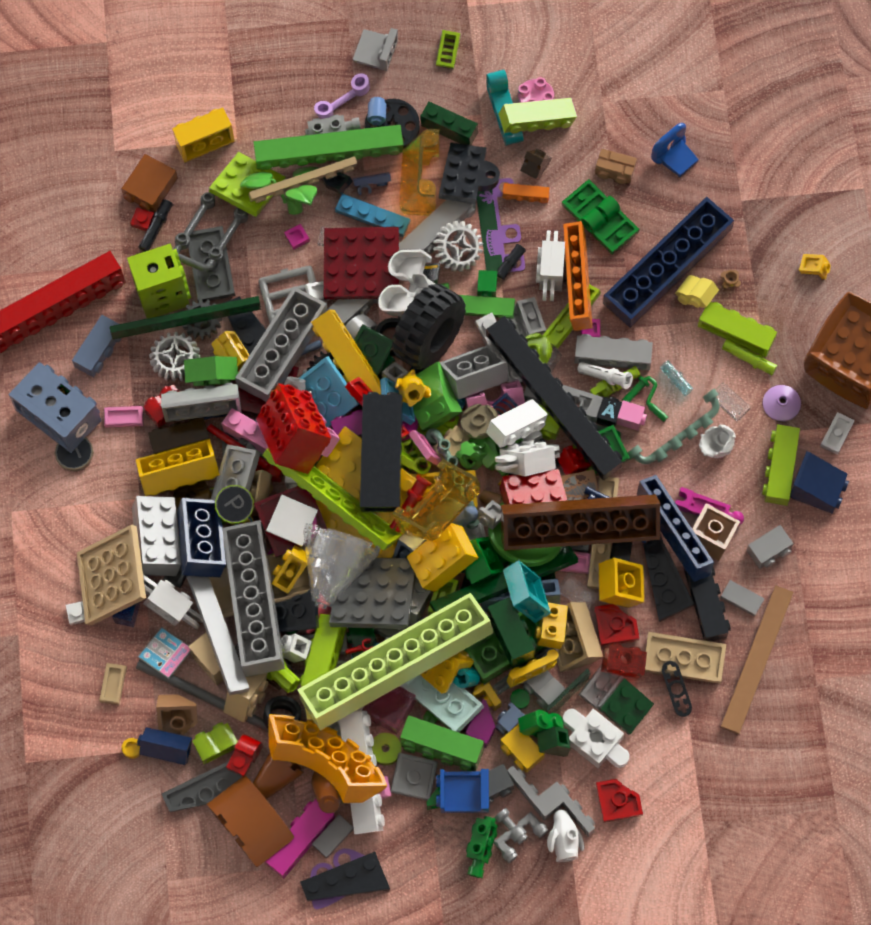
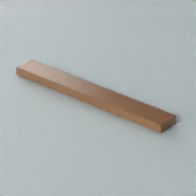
(757, 660)

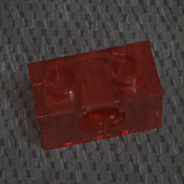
(613, 664)

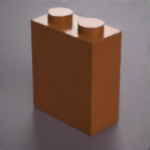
(149, 183)

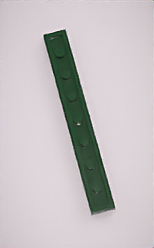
(185, 317)
(497, 584)

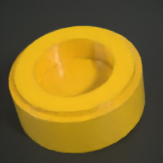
(130, 748)

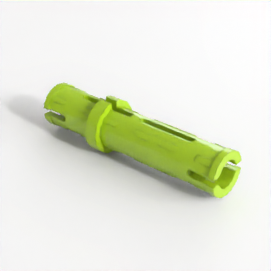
(744, 354)

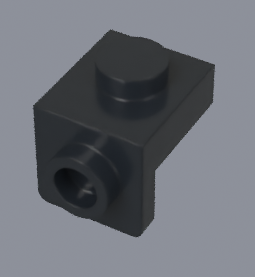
(338, 183)

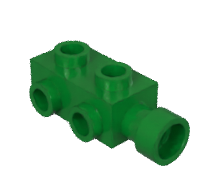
(479, 843)

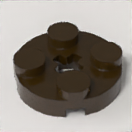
(200, 489)

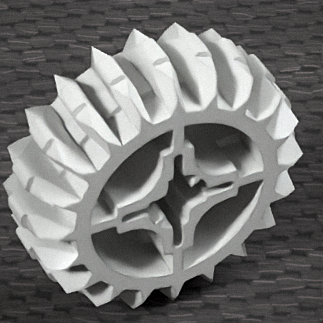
(462, 232)
(160, 354)

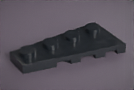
(297, 613)
(351, 878)

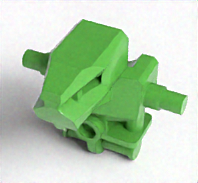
(481, 453)

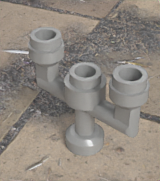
(517, 832)

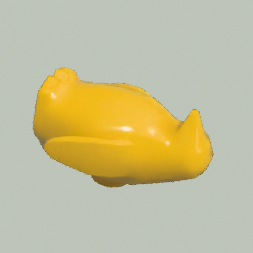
(412, 388)

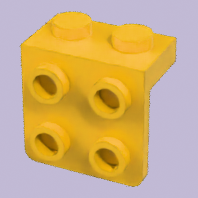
(443, 674)

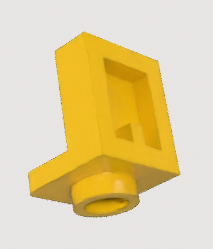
(815, 265)
(490, 695)

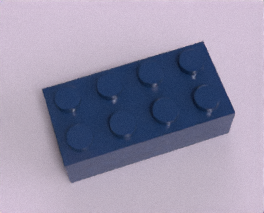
(200, 538)

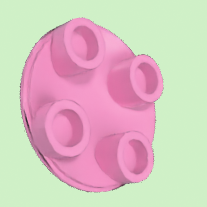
(535, 90)

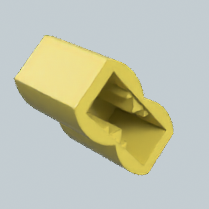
(696, 291)

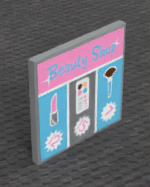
(165, 653)

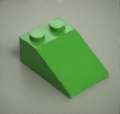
(442, 403)

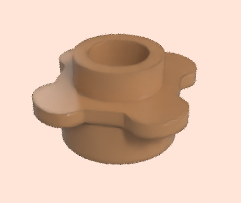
(734, 274)

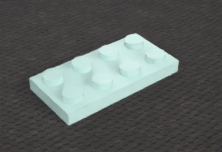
(452, 708)

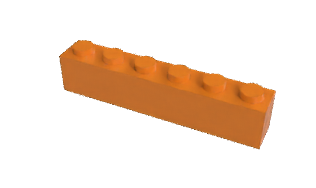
(577, 276)

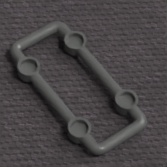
(215, 254)

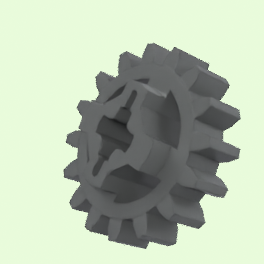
(205, 327)

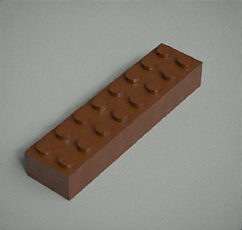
(580, 522)

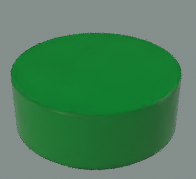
(520, 698)

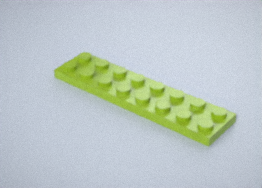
(341, 503)

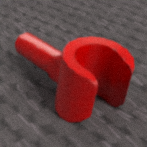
(360, 647)

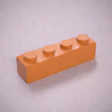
(525, 192)

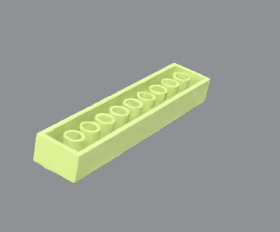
(395, 661)

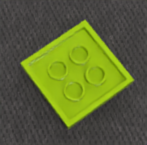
(228, 184)

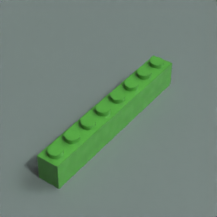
(328, 147)

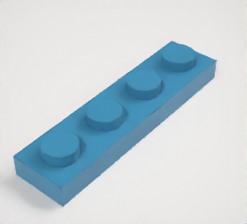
(371, 214)

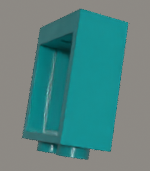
(526, 591)

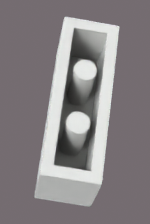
(517, 423)

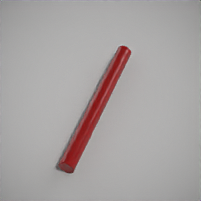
(230, 441)

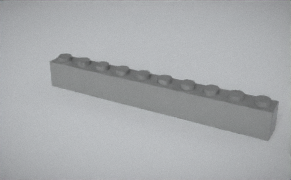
(420, 238)

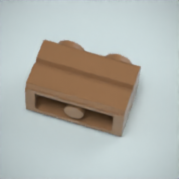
(615, 166)

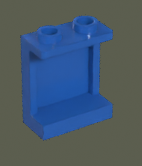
(463, 791)

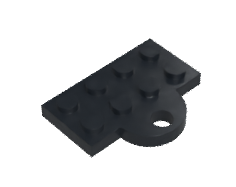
(467, 173)

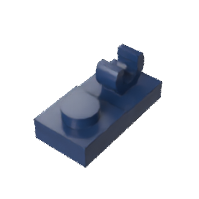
(379, 179)

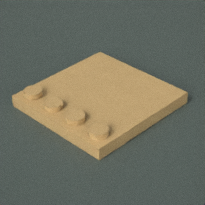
(111, 575)

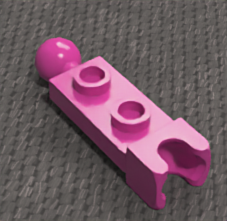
(695, 503)

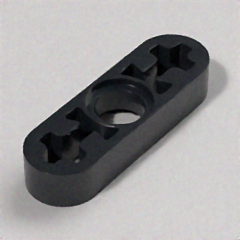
(685, 700)

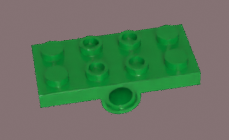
(600, 216)

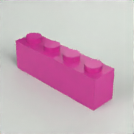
(305, 832)

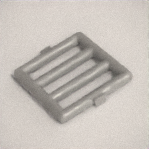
(285, 274)

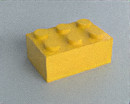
(203, 134)
(442, 558)

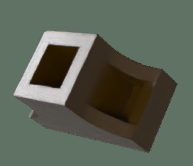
(535, 163)

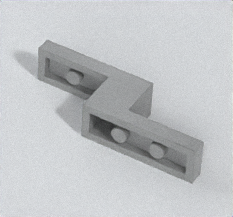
(551, 800)

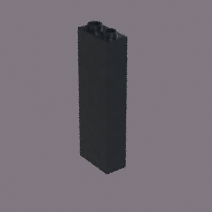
(381, 452)

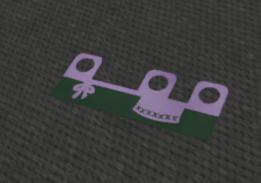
(492, 232)

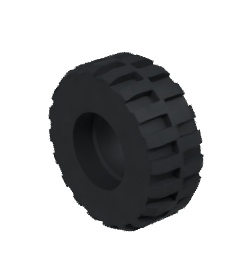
(428, 326)

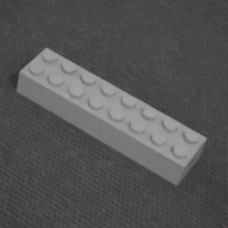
(253, 599)

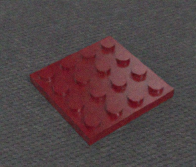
(358, 261)

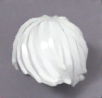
(717, 441)

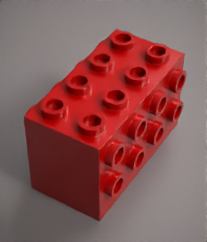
(293, 428)

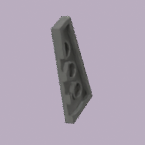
(200, 789)

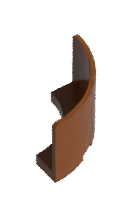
(251, 819)

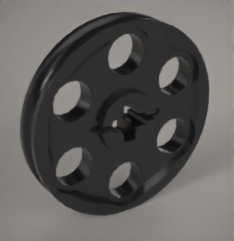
(412, 117)

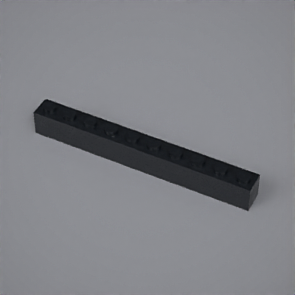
(554, 398)

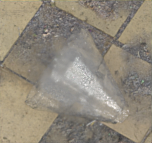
(334, 562)

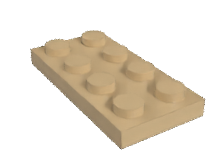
(695, 657)

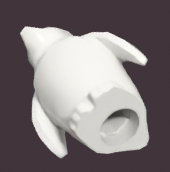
(564, 837)

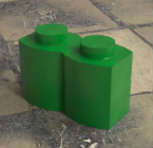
(539, 721)

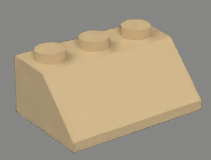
(580, 640)

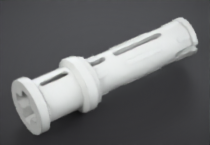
(612, 376)

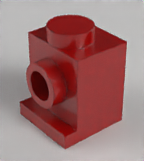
(572, 460)

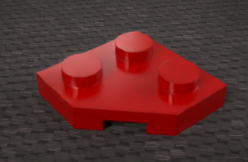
(615, 625)
(617, 801)

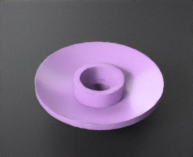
(778, 410)

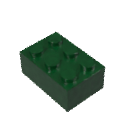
(511, 633)

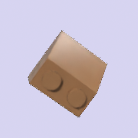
(715, 530)

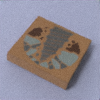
(576, 484)

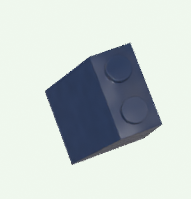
(819, 484)

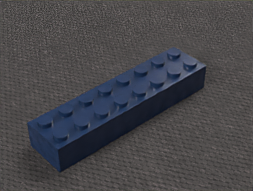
(668, 262)

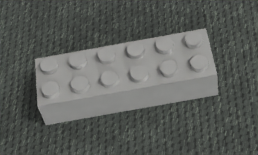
(280, 344)

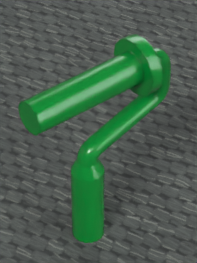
(638, 387)

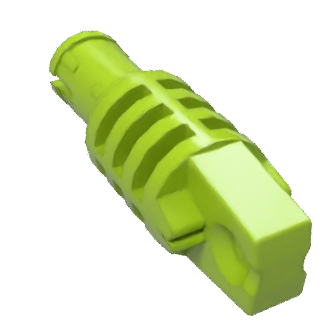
(605, 389)

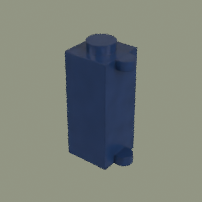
(165, 746)

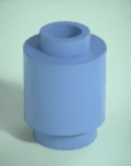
(376, 111)

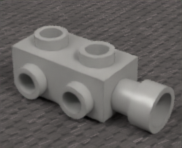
(327, 125)

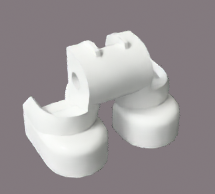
(405, 266)

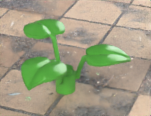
(295, 197)

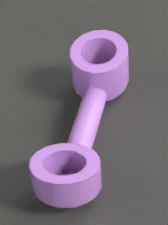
(360, 87)

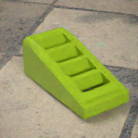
(448, 35)

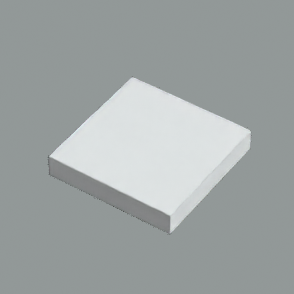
(290, 520)

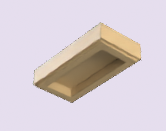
(113, 684)

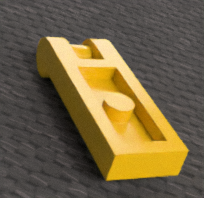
(532, 668)

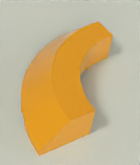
(328, 755)

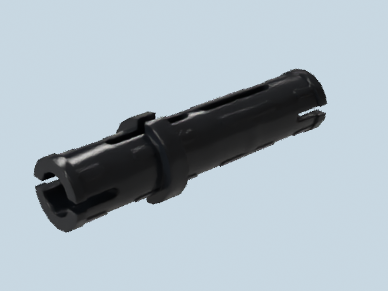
(158, 219)

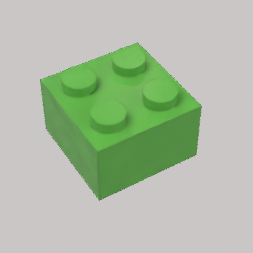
(210, 370)

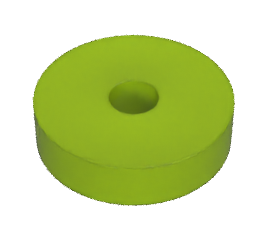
(392, 742)

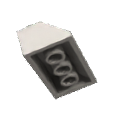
(200, 402)

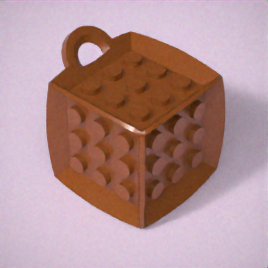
(843, 351)

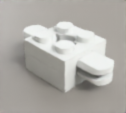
(550, 265)
(527, 458)
(170, 603)
(595, 738)

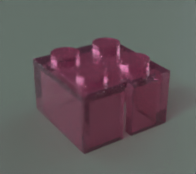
(391, 709)

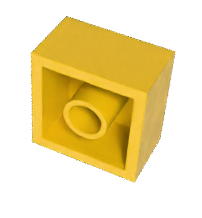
(621, 582)

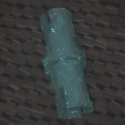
(676, 378)

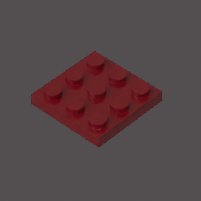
(265, 510)

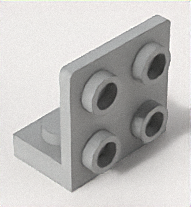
(376, 49)

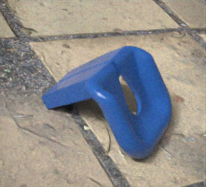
(679, 156)

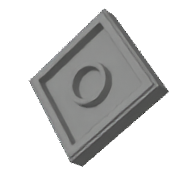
(413, 776)

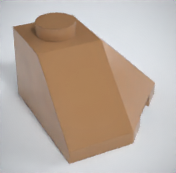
(176, 714)

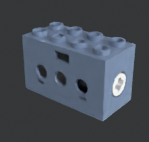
(55, 406)

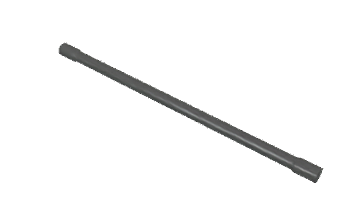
(197, 692)

